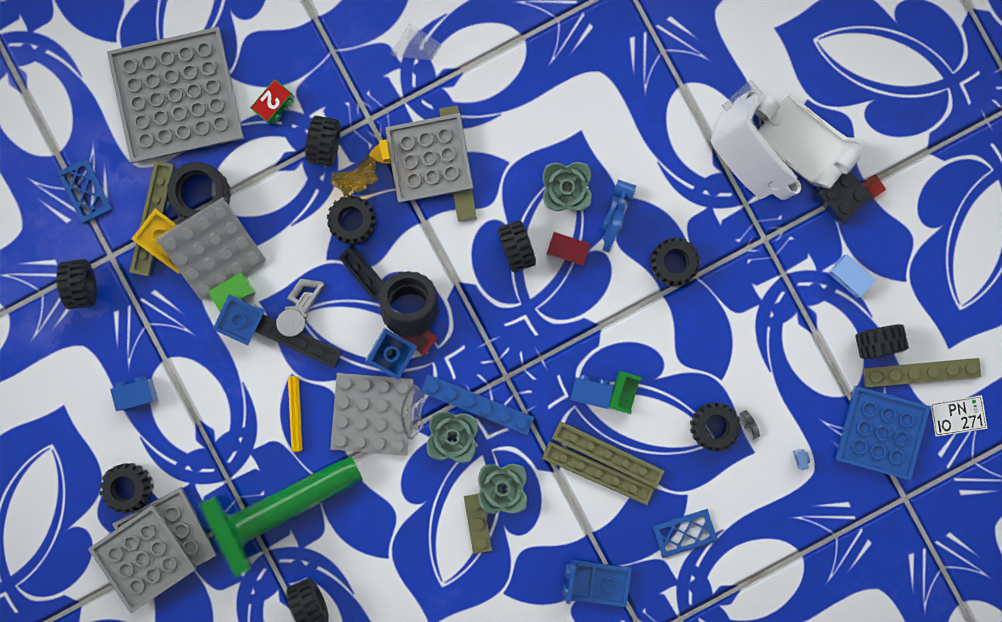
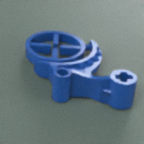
(614, 219)

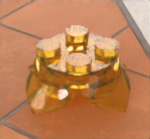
(357, 178)

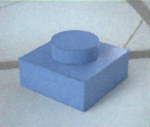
(801, 458)

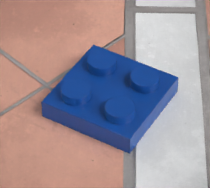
(238, 319)

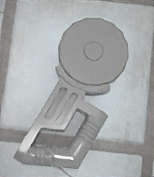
(292, 320)

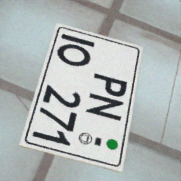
(958, 416)

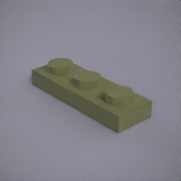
(477, 524)

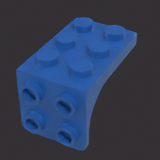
(596, 583)

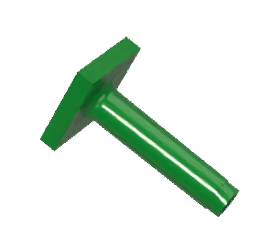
(238, 528)

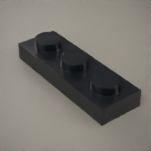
(362, 271)

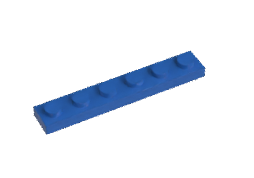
(477, 404)

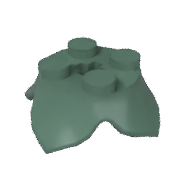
(576, 175)
(438, 444)
(513, 478)

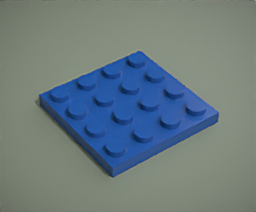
(882, 432)

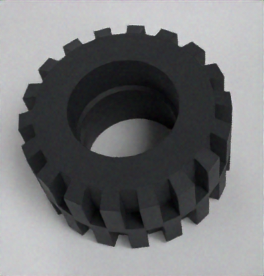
(322, 141)
(336, 213)
(516, 246)
(691, 259)
(76, 284)
(882, 341)
(731, 431)
(112, 495)
(307, 602)

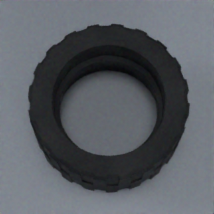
(183, 175)
(404, 284)

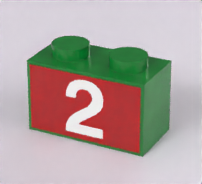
(273, 102)

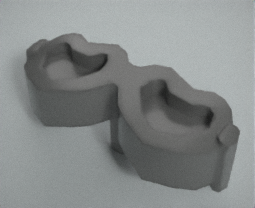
(751, 423)

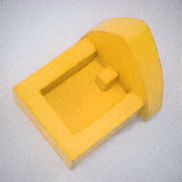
(381, 152)

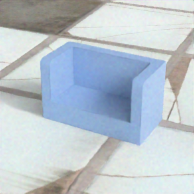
(851, 276)

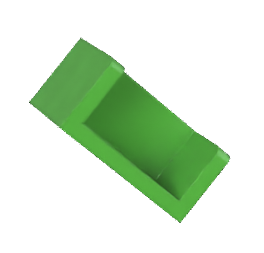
(237, 286)

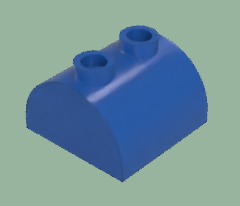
(391, 353)

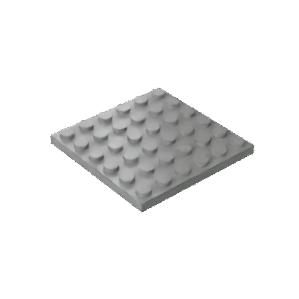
(175, 95)

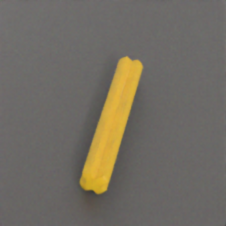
(295, 413)

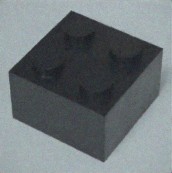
(843, 197)

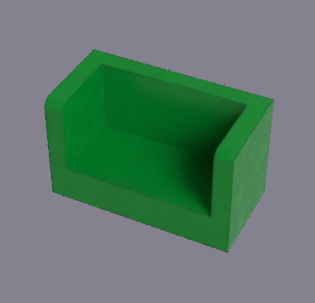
(624, 391)

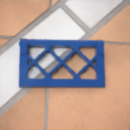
(100, 192)
(671, 523)

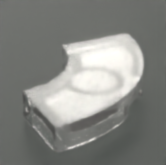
(411, 412)

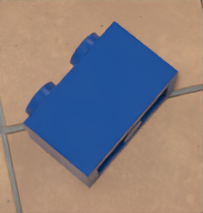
(591, 392)
(134, 394)

